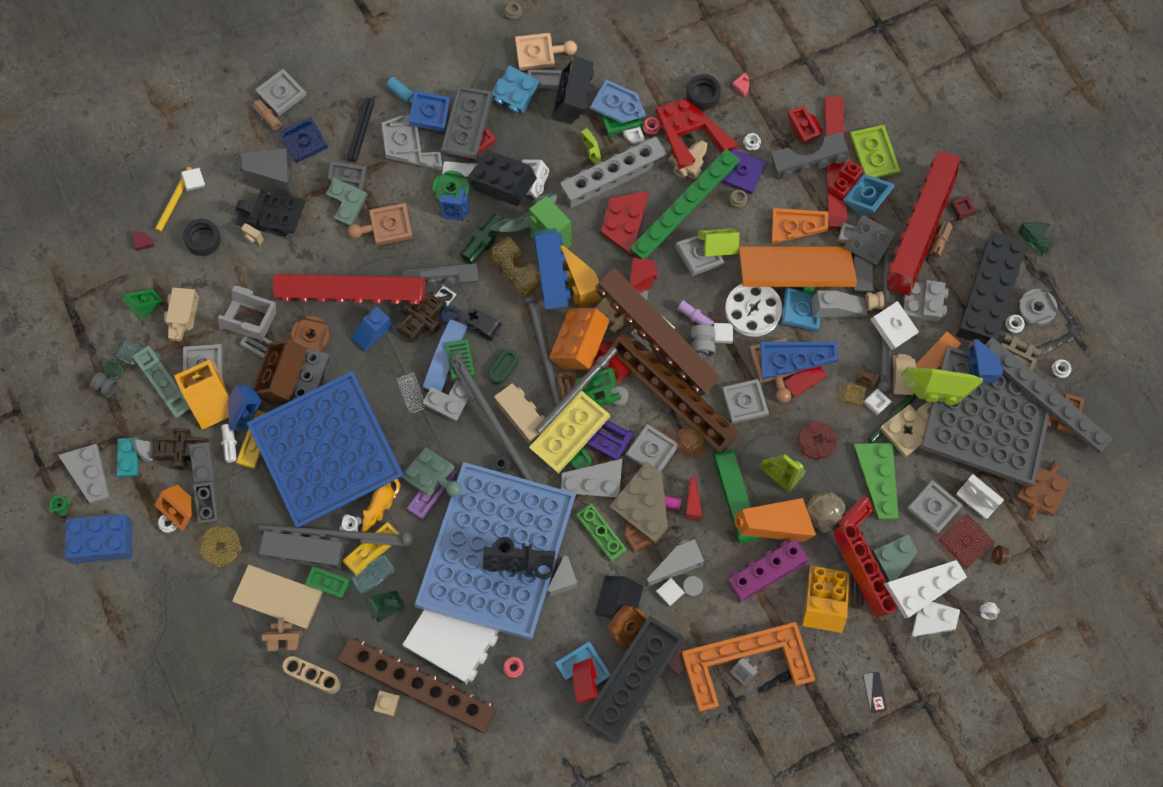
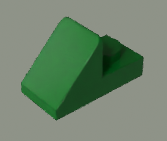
(142, 302)

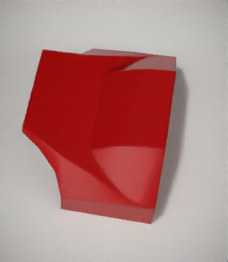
(804, 124)

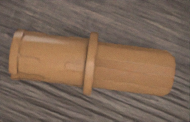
(267, 115)
(941, 239)

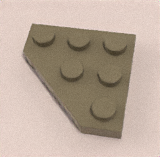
(644, 502)

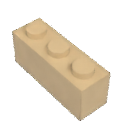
(519, 412)

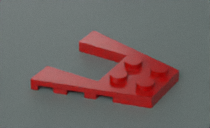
(683, 118)

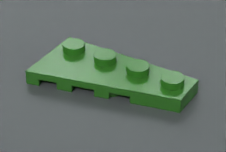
(879, 476)

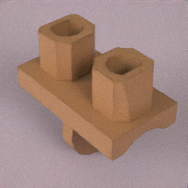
(272, 637)

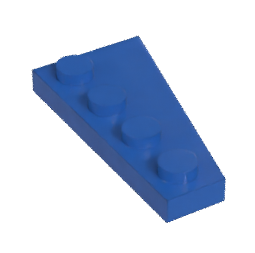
(791, 357)

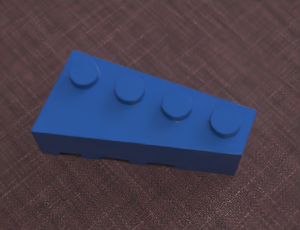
(551, 269)

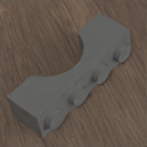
(789, 163)

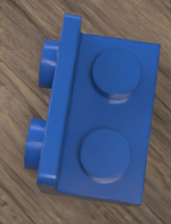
(454, 207)

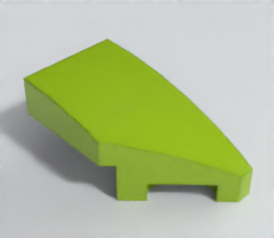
(590, 141)

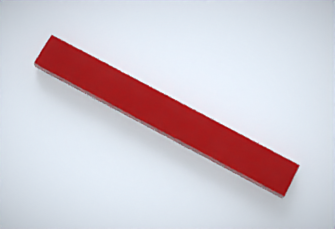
(834, 124)

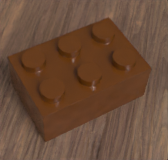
(279, 371)

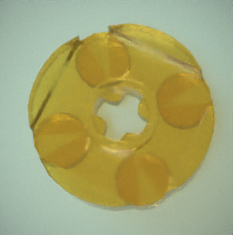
(221, 557)

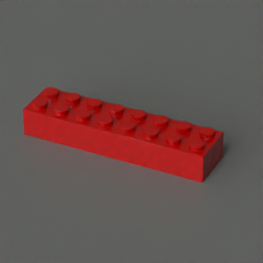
(923, 223)

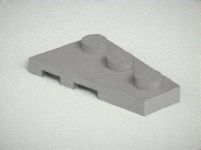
(88, 472)
(594, 480)

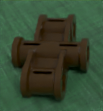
(421, 317)
(175, 448)

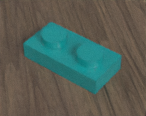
(127, 459)

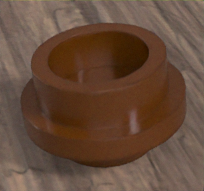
(1000, 555)

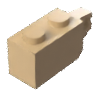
(181, 312)

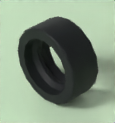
(704, 79)
(193, 227)

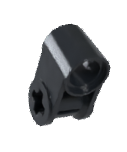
(484, 325)

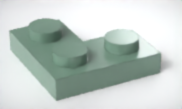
(351, 199)

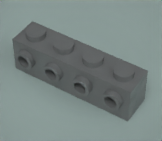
(312, 372)
(302, 550)

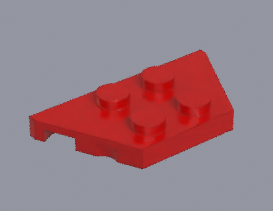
(624, 219)

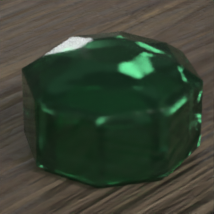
(113, 368)

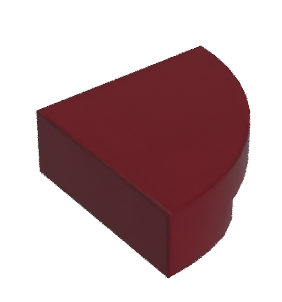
(142, 240)

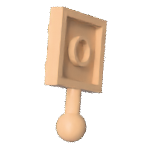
(537, 51)

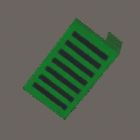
(463, 348)

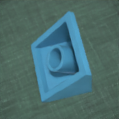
(867, 195)

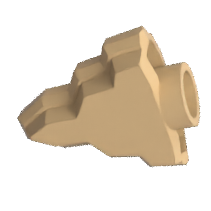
(698, 151)

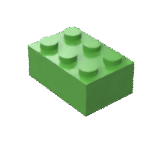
(548, 216)

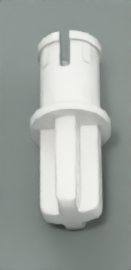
(228, 443)

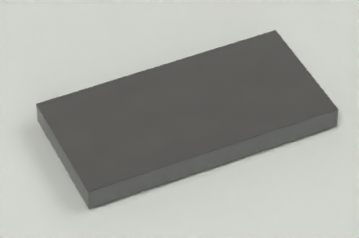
(467, 122)

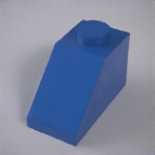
(372, 329)
(984, 362)
(242, 407)

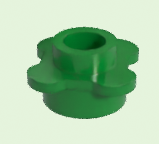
(55, 501)

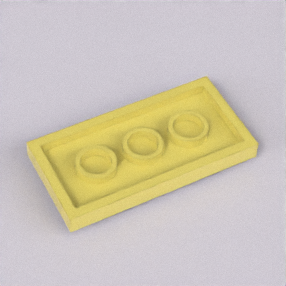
(569, 431)

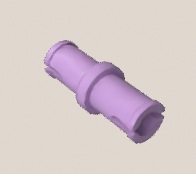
(694, 315)

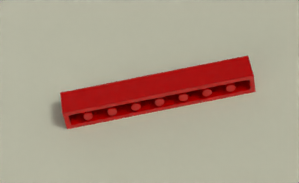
(349, 287)

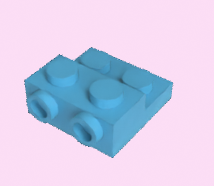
(515, 90)

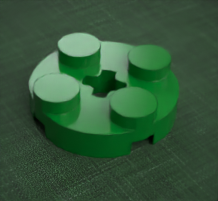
(446, 180)

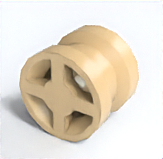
(874, 301)

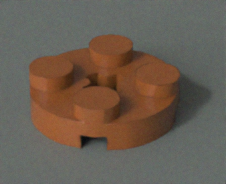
(305, 327)
(619, 624)

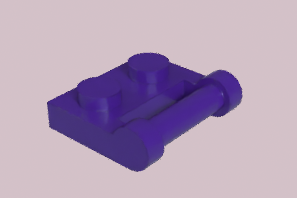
(608, 444)

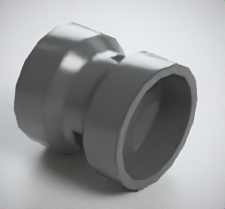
(103, 384)

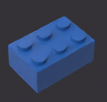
(98, 538)

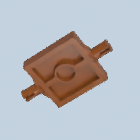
(1046, 492)

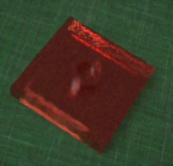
(966, 541)

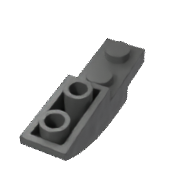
(204, 482)

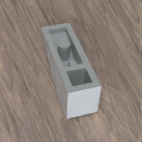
(838, 305)
(680, 560)

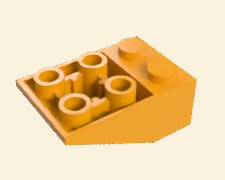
(581, 280)
(205, 393)
(826, 599)

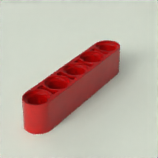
(865, 579)

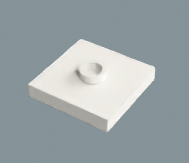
(894, 325)

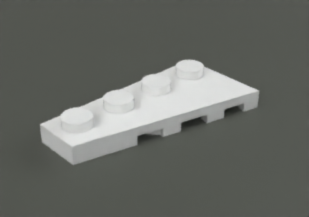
(921, 588)

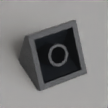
(616, 593)

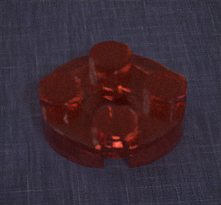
(821, 430)

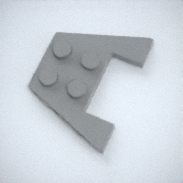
(403, 144)

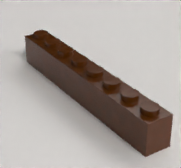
(657, 332)

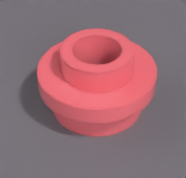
(651, 121)
(510, 661)

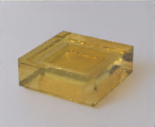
(854, 395)

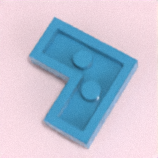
(585, 652)

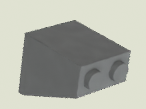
(268, 171)

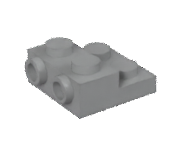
(926, 301)

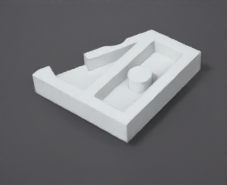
(935, 619)

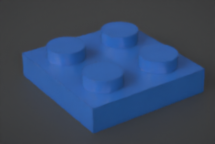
(429, 111)

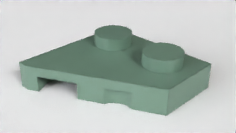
(895, 557)

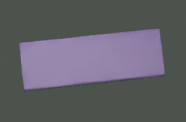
(422, 504)

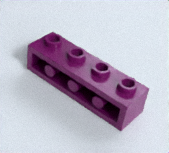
(767, 570)

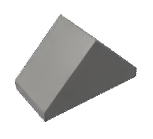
(563, 579)

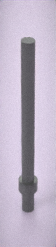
(600, 364)

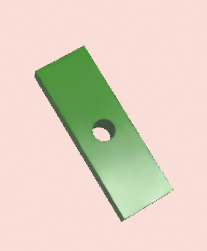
(608, 542)

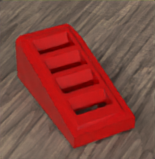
(693, 506)

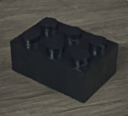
(573, 90)
(502, 177)

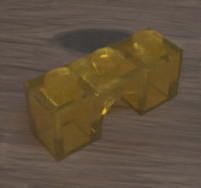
(524, 279)

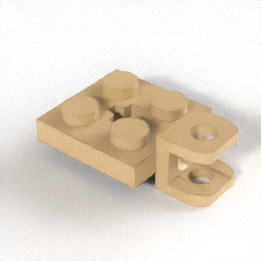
(911, 419)

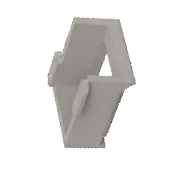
(245, 298)

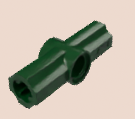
(481, 240)

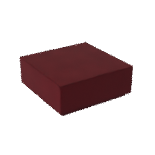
(963, 207)

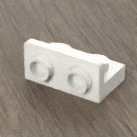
(541, 172)
(979, 497)

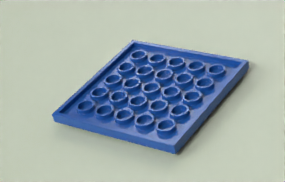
(325, 449)

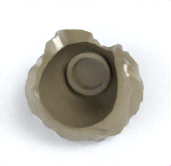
(825, 511)

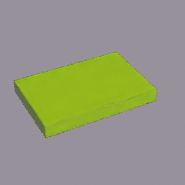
(874, 152)

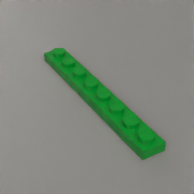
(684, 205)

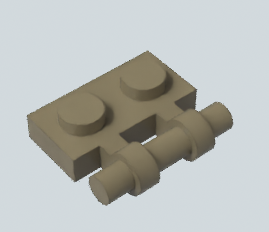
(1028, 348)

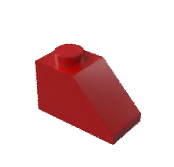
(643, 274)

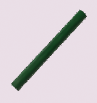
(877, 433)

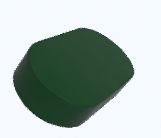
(503, 366)

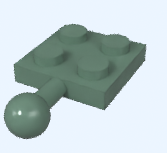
(430, 472)

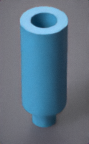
(400, 90)

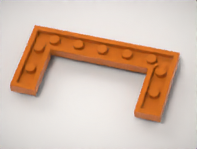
(699, 659)

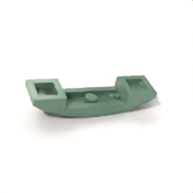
(522, 222)
(162, 381)

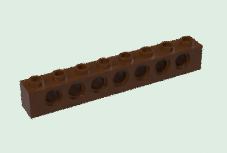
(675, 392)
(350, 658)

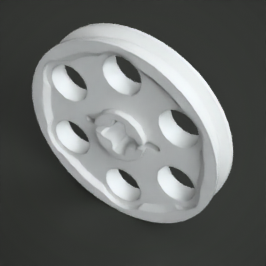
(756, 316)

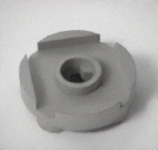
(1030, 315)

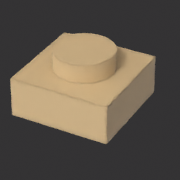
(251, 234)
(386, 703)

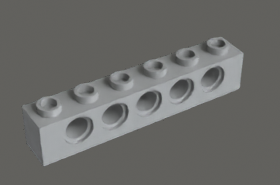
(609, 180)

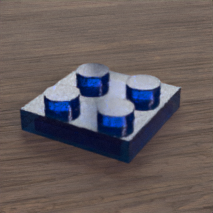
(303, 139)

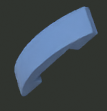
(439, 366)

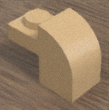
(899, 364)

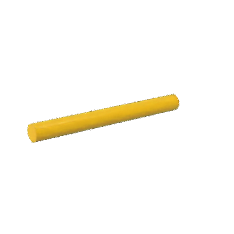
(171, 204)

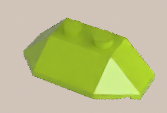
(940, 385)

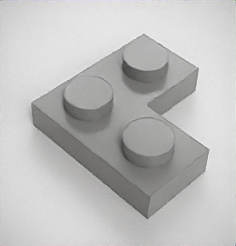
(447, 405)

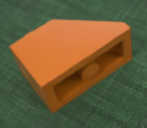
(175, 506)

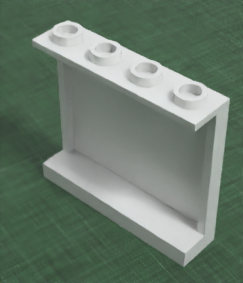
(451, 644)

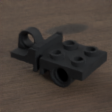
(272, 213)
(506, 557)

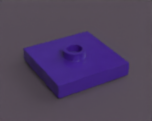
(746, 173)

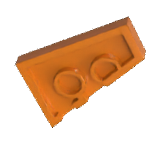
(794, 224)

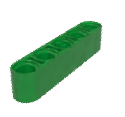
(733, 488)

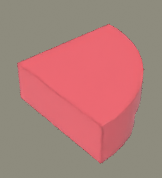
(742, 84)

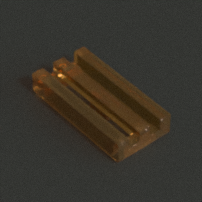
(565, 375)

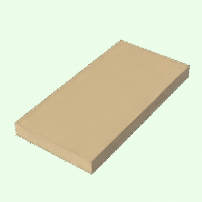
(277, 597)

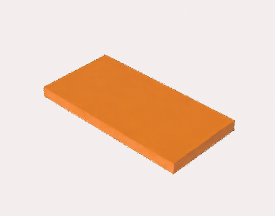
(796, 267)

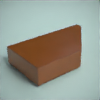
(636, 538)

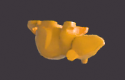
(380, 501)

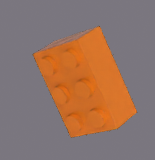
(579, 338)

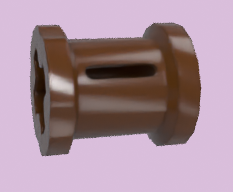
(867, 377)

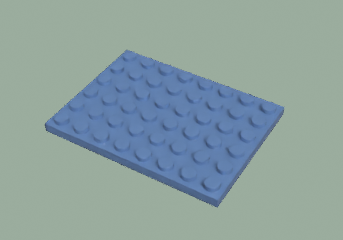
(488, 509)

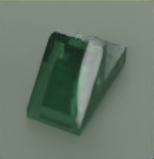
(1033, 234)
(384, 605)

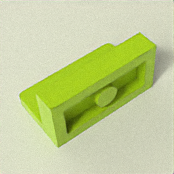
(720, 241)

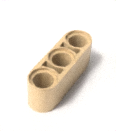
(303, 670)

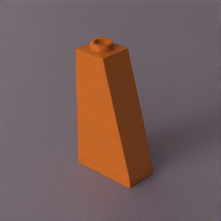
(777, 521)

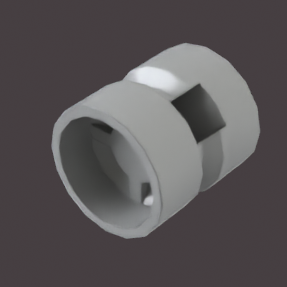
(703, 340)

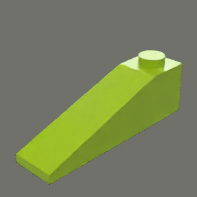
(783, 471)

